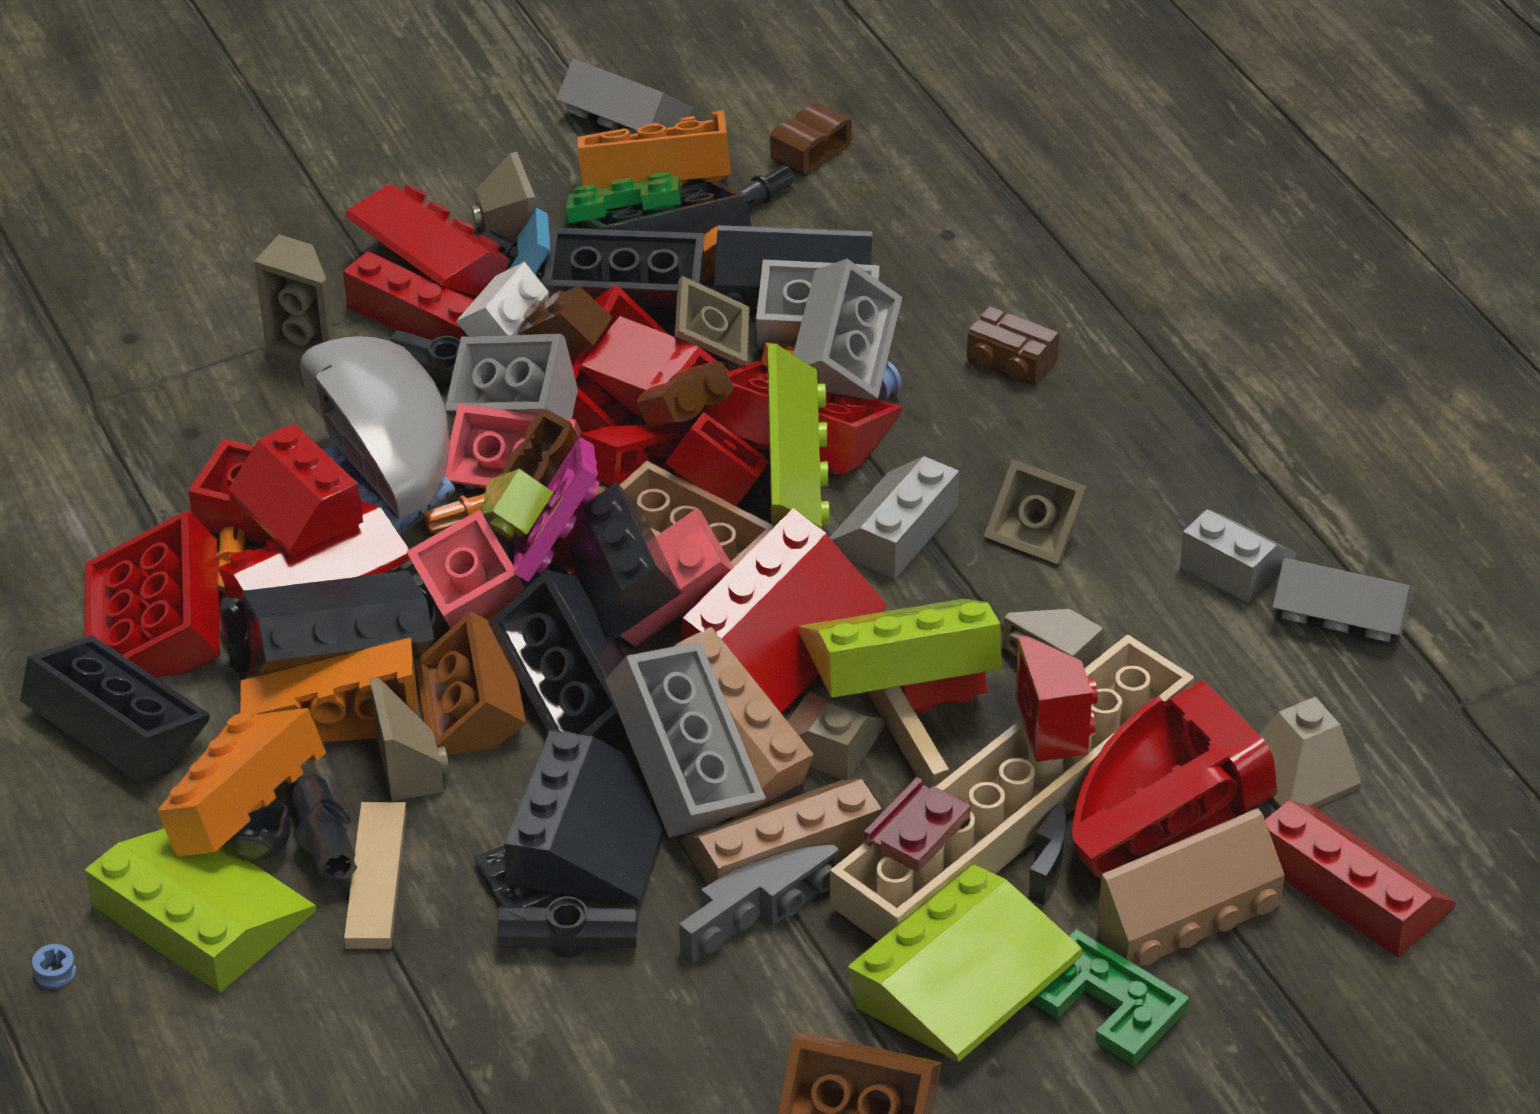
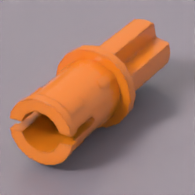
(447, 515)
(227, 548)

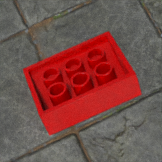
(852, 422)
(782, 583)
(158, 597)

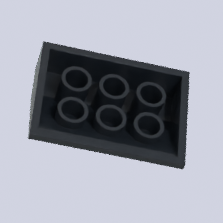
(701, 210)
(584, 823)

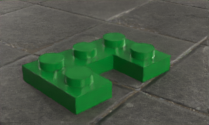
(592, 203)
(1141, 1001)

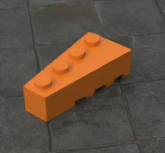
(687, 150)
(336, 689)
(238, 777)

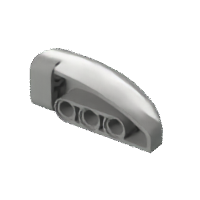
(381, 416)

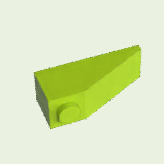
(514, 503)

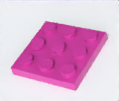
(570, 485)

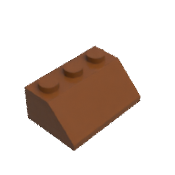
(469, 689)
(854, 1078)

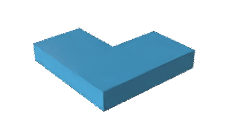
(533, 241)

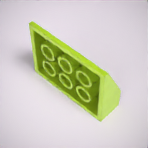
(796, 438)
(904, 646)
(196, 909)
(961, 964)

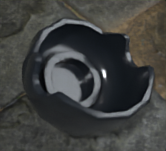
(263, 835)

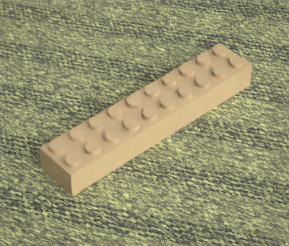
(1006, 795)

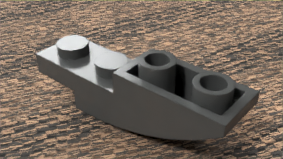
(764, 888)

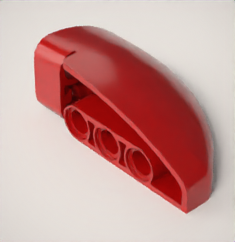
(1169, 778)

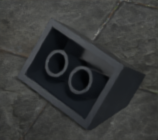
(620, 561)

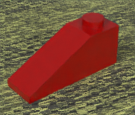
(626, 448)

